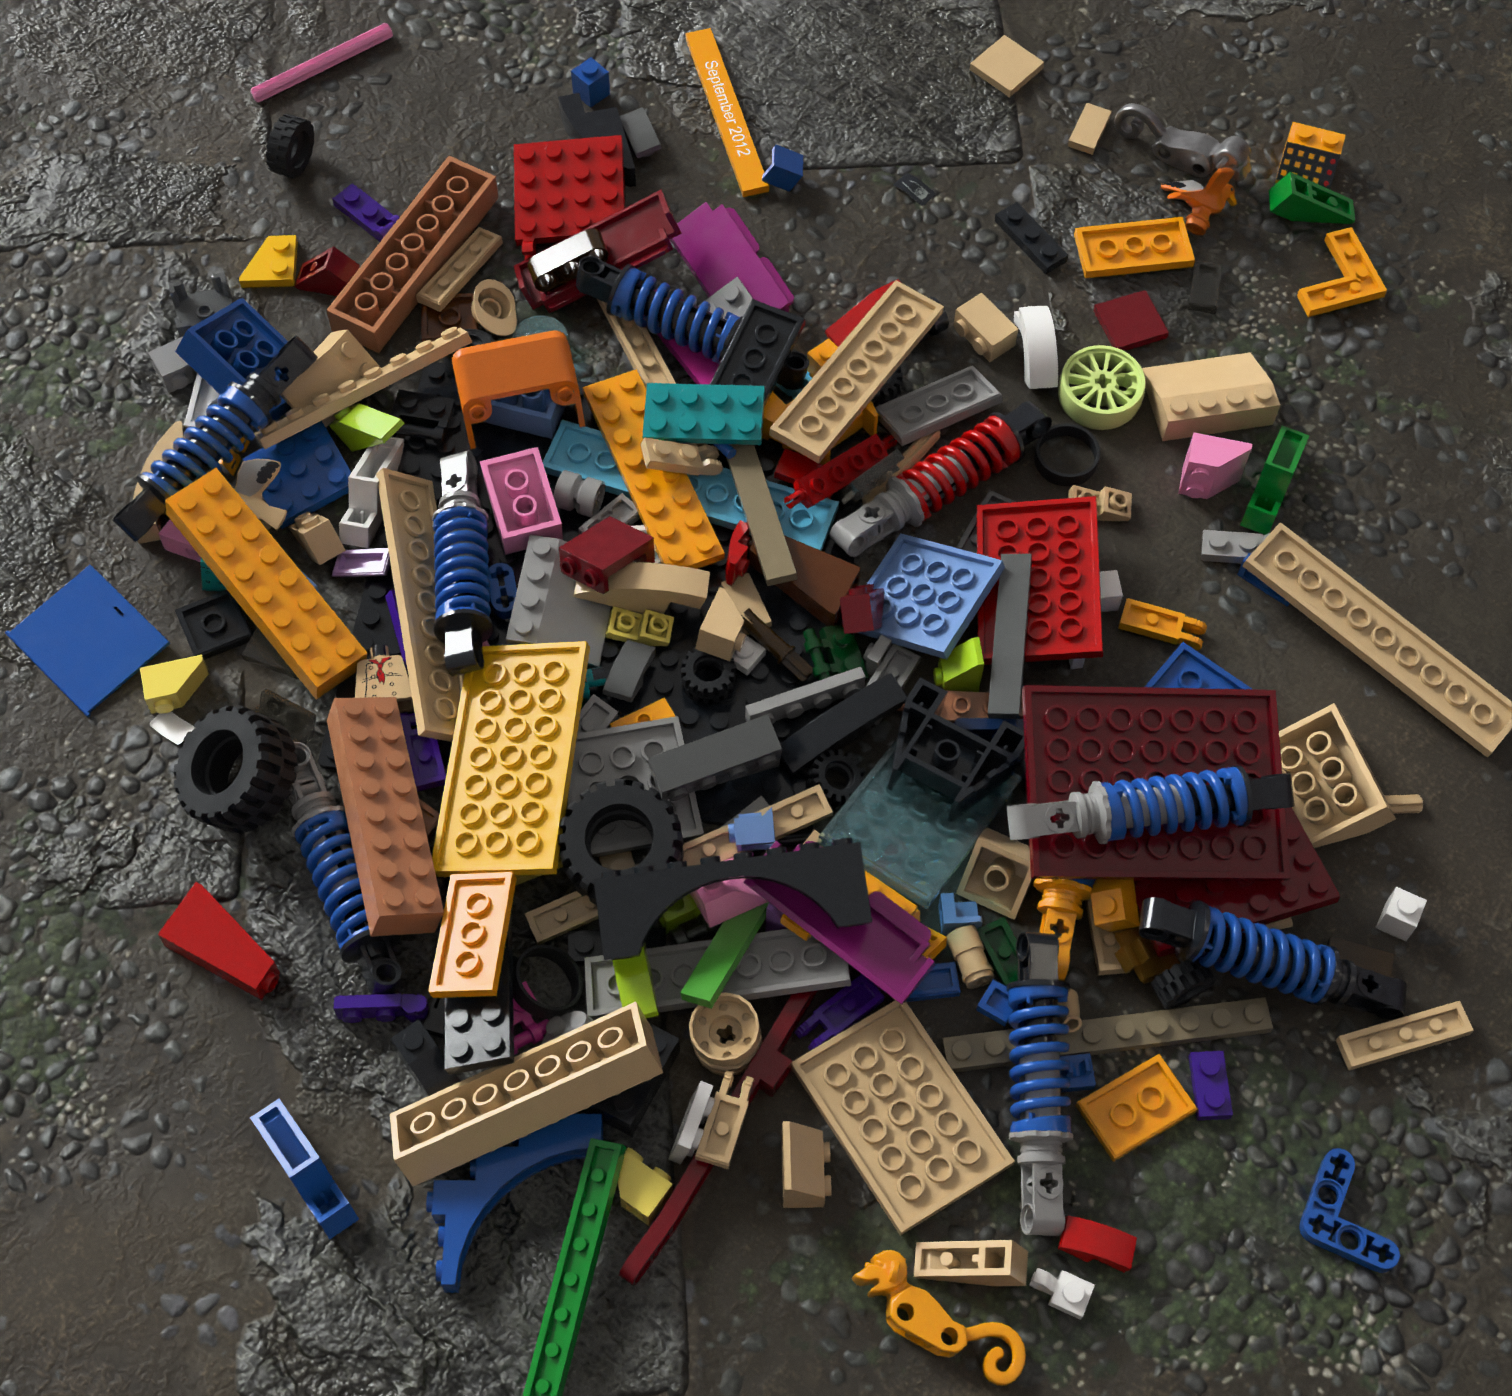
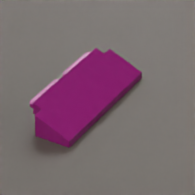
(722, 248)
(884, 952)

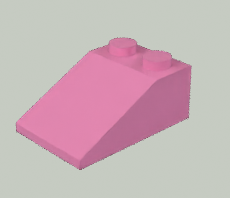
(521, 499)

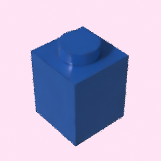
(590, 82)

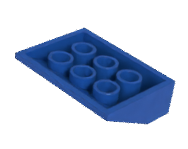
(231, 347)

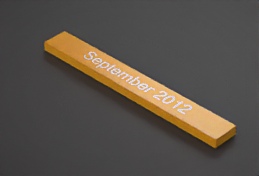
(727, 112)

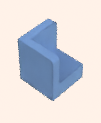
(957, 914)

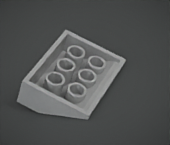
(546, 606)

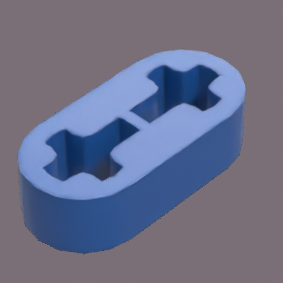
(497, 591)

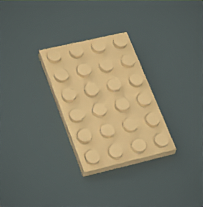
(902, 1115)

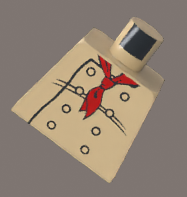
(384, 677)

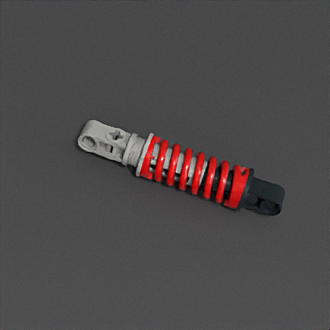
(942, 476)

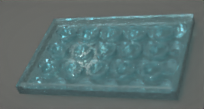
(908, 830)

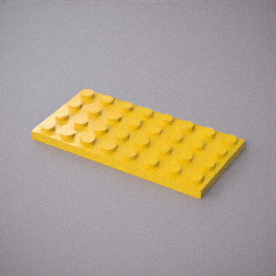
(512, 761)

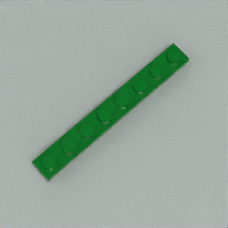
(575, 1269)

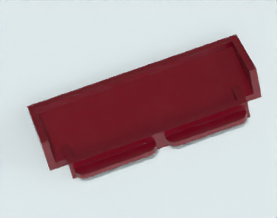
(631, 237)

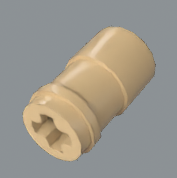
(970, 956)

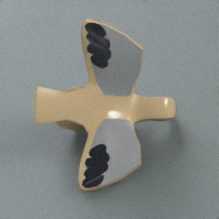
(251, 481)

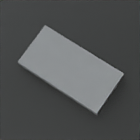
(938, 405)

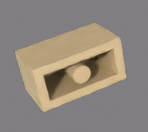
(985, 327)

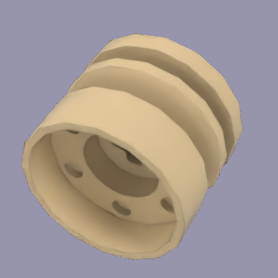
(727, 1017)

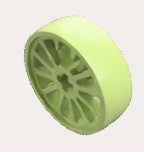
(1101, 387)

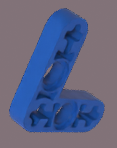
(1329, 1218)

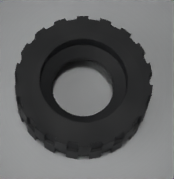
(290, 146)

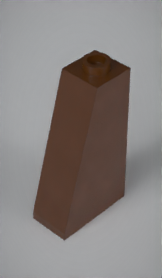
(818, 582)

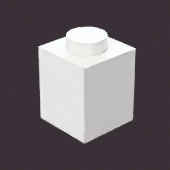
(1401, 914)

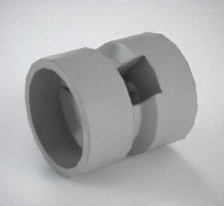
(577, 493)

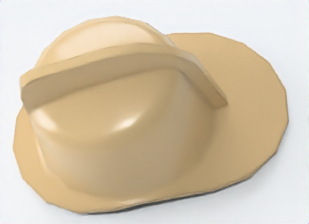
(494, 307)

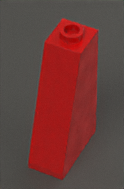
(215, 941)

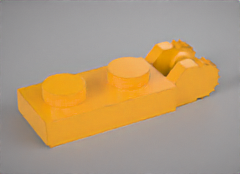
(1161, 624)

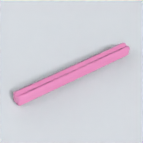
(321, 62)

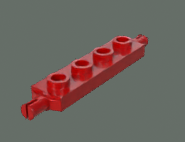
(839, 471)

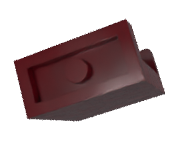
(604, 551)

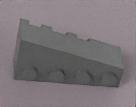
(716, 759)

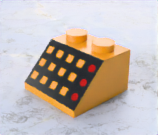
(1311, 154)

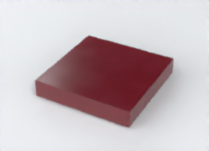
(1131, 321)

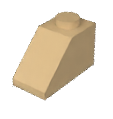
(721, 628)

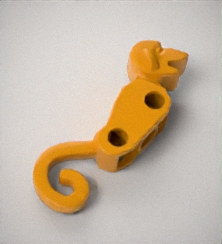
(929, 1319)

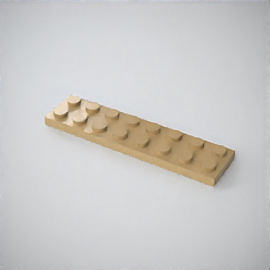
(856, 371)

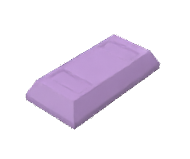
(362, 563)

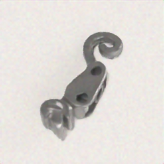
(1186, 146)

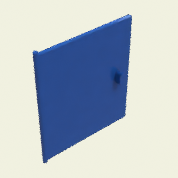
(86, 642)

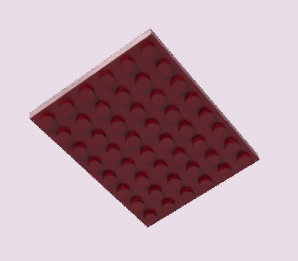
(1142, 733)

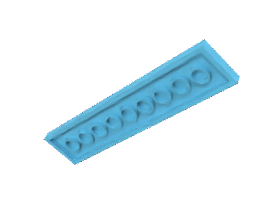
(586, 453)

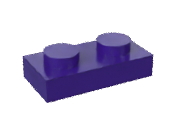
(1210, 1085)

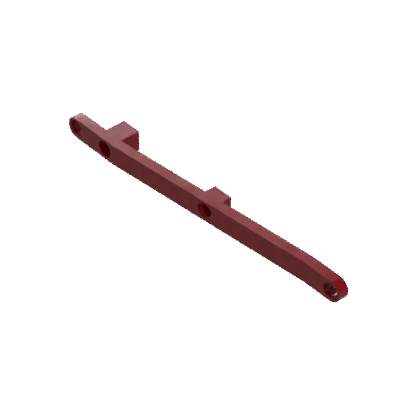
(769, 1072)

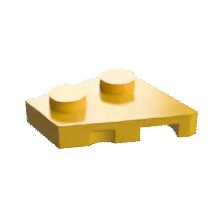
(272, 264)

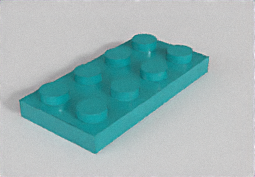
(704, 413)

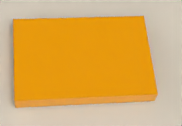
(1136, 1107)

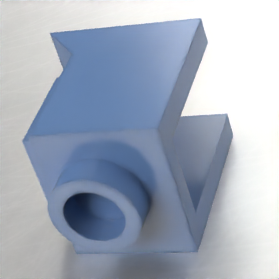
(752, 831)

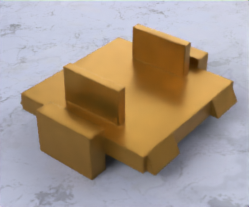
(1141, 956)

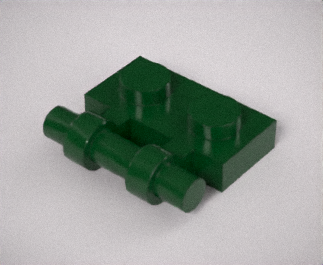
(840, 650)

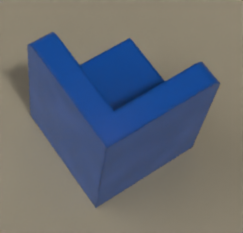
(785, 168)

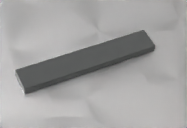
(1010, 637)

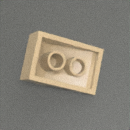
(338, 361)

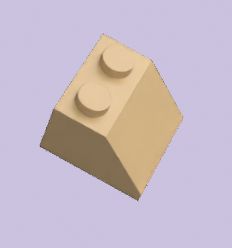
(997, 873)
(804, 1166)

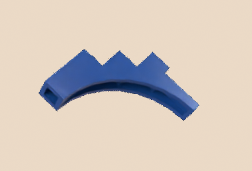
(468, 1202)

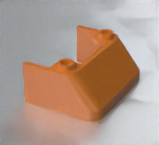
(514, 369)

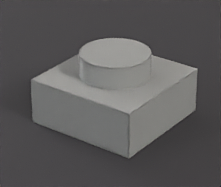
(876, 653)

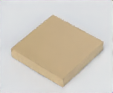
(1006, 66)

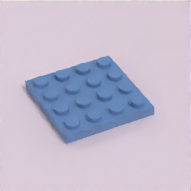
(931, 593)

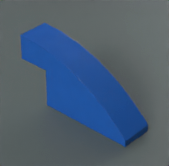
(304, 1168)

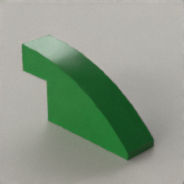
(1274, 480)

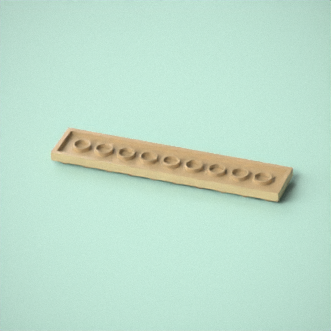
(407, 517)
(1382, 639)

